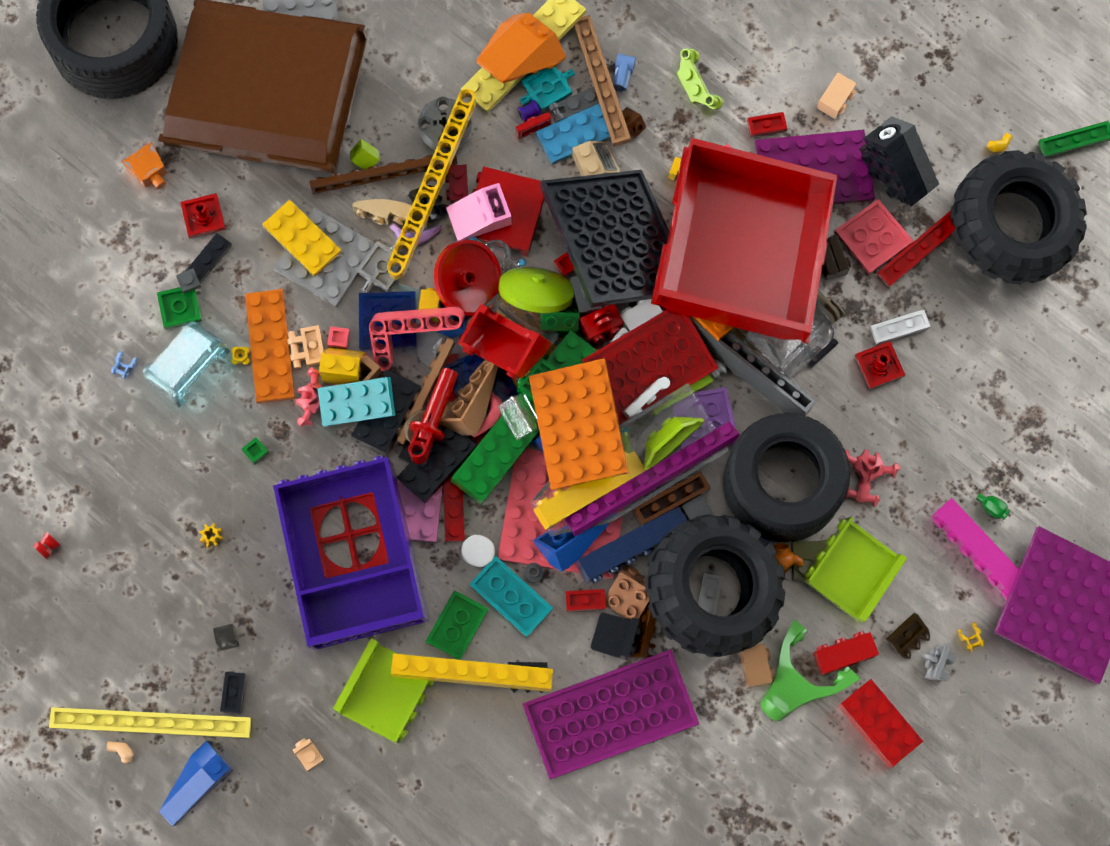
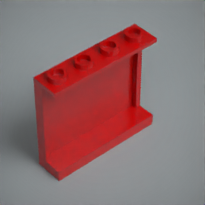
(524, 204)

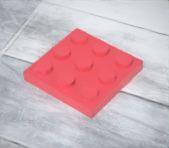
(873, 236)

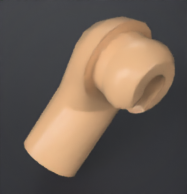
(123, 750)

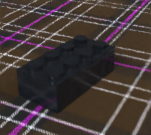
(380, 433)

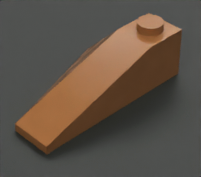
(470, 406)

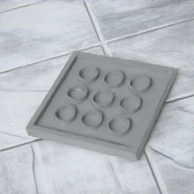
(338, 275)

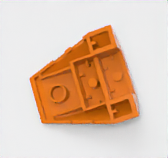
(519, 48)

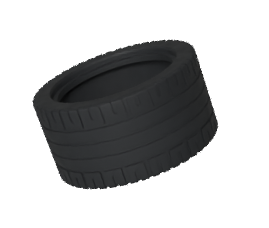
(116, 74)

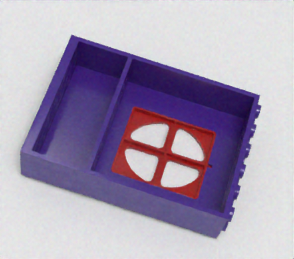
(367, 597)

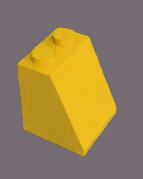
(341, 366)

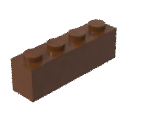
(672, 498)

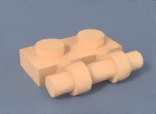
(312, 346)

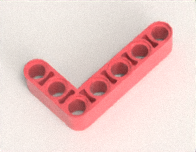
(408, 326)

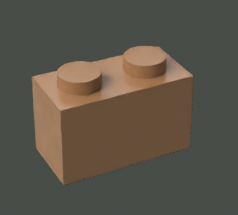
(756, 666)

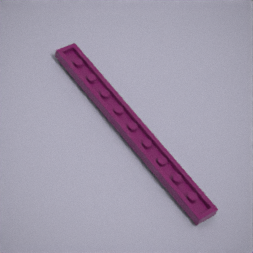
(651, 478)

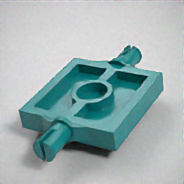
(547, 87)

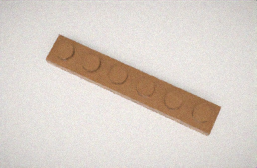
(428, 384)

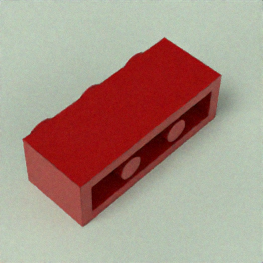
(845, 653)

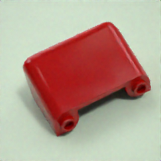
(503, 342)

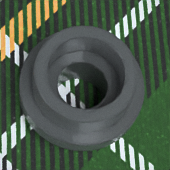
(535, 578)

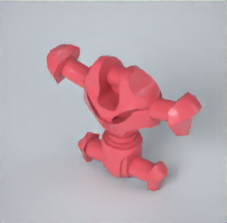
(309, 398)
(868, 468)

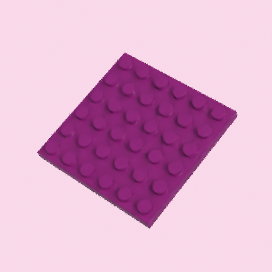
(1061, 606)

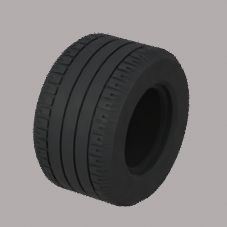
(774, 517)

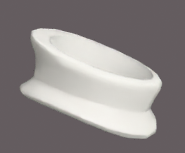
(477, 550)

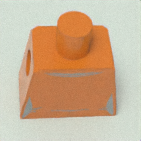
(146, 166)

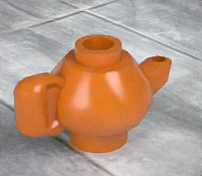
(786, 557)

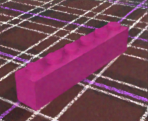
(977, 546)

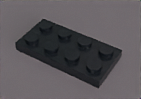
(442, 462)

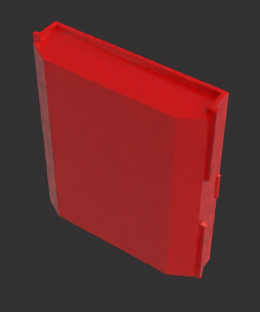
(746, 241)

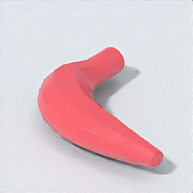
(493, 414)

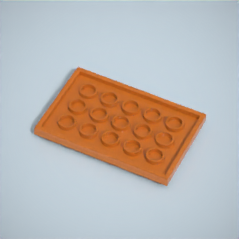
(578, 424)

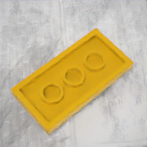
(302, 238)

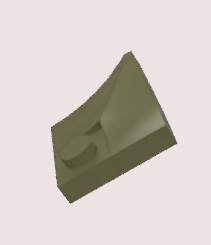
(807, 551)

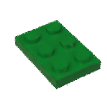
(457, 625)

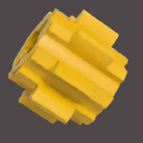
(208, 531)

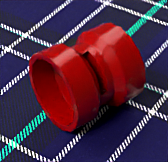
(49, 541)

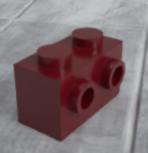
(458, 183)

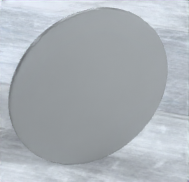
(429, 344)

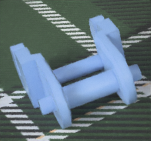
(125, 373)

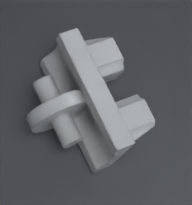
(936, 661)

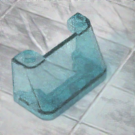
(184, 361)

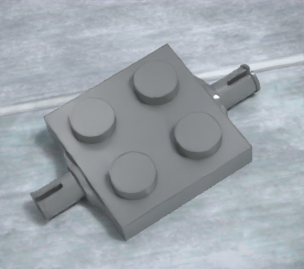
(375, 268)

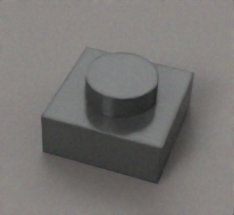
(188, 281)

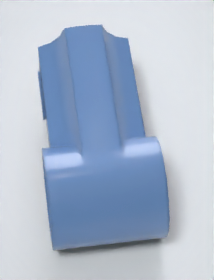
(623, 68)

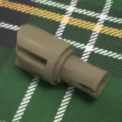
(831, 308)

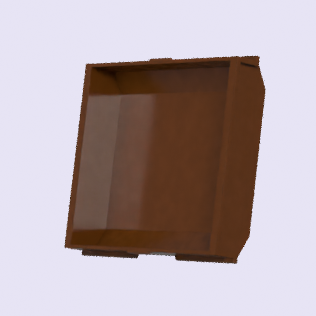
(264, 85)

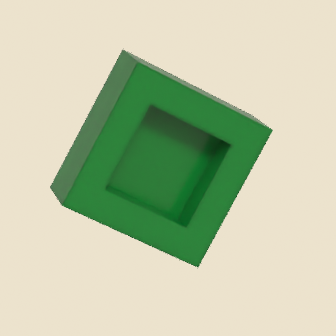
(255, 450)

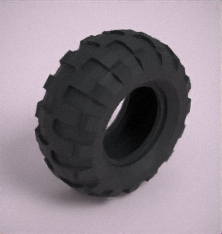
(1050, 192)
(758, 577)

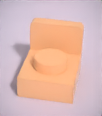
(308, 754)

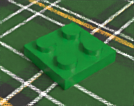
(178, 307)

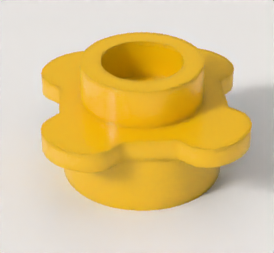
(236, 351)

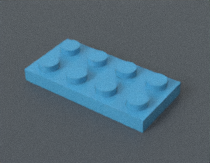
(572, 131)

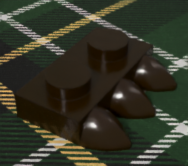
(908, 635)

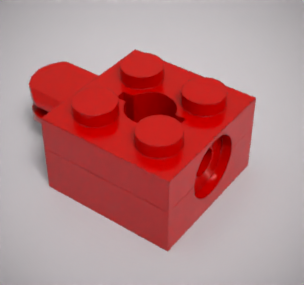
(600, 325)

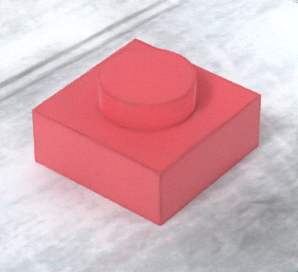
(338, 337)

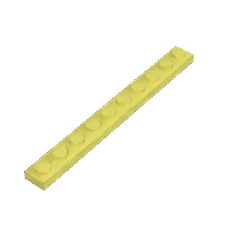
(150, 722)

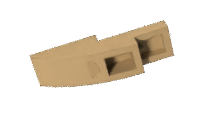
(384, 210)

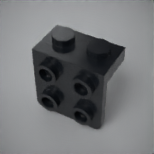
(615, 636)

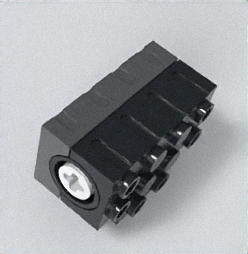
(899, 161)

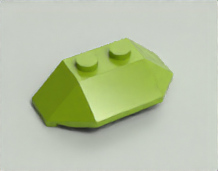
(669, 438)

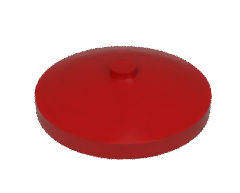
(467, 275)

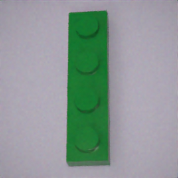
(1075, 139)

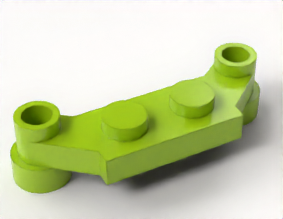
(693, 82)

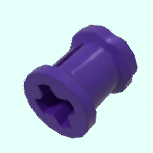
(528, 111)

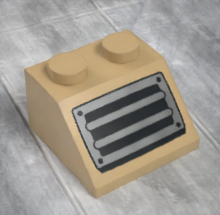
(594, 158)

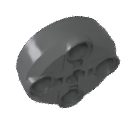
(437, 119)

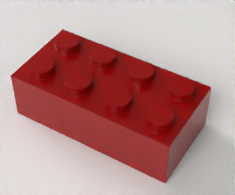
(880, 723)

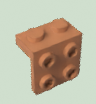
(628, 593)

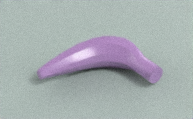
(426, 235)

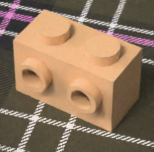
(836, 95)

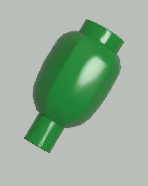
(994, 506)

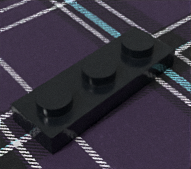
(210, 256)

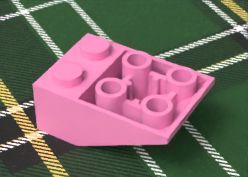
(479, 213)

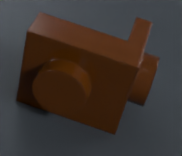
(634, 122)

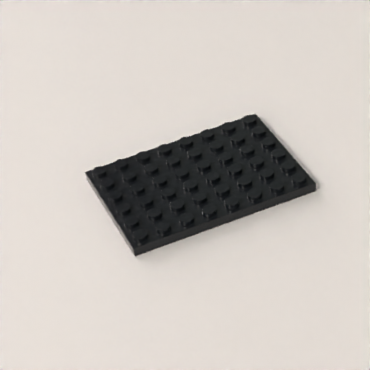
(609, 233)

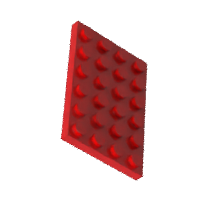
(656, 349)

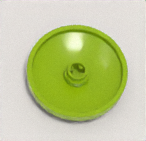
(536, 289)

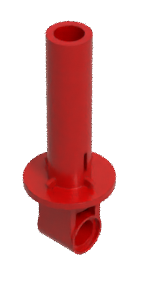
(426, 431)

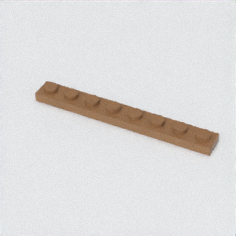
(602, 81)

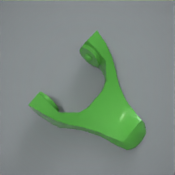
(791, 689)

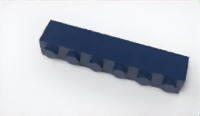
(628, 547)

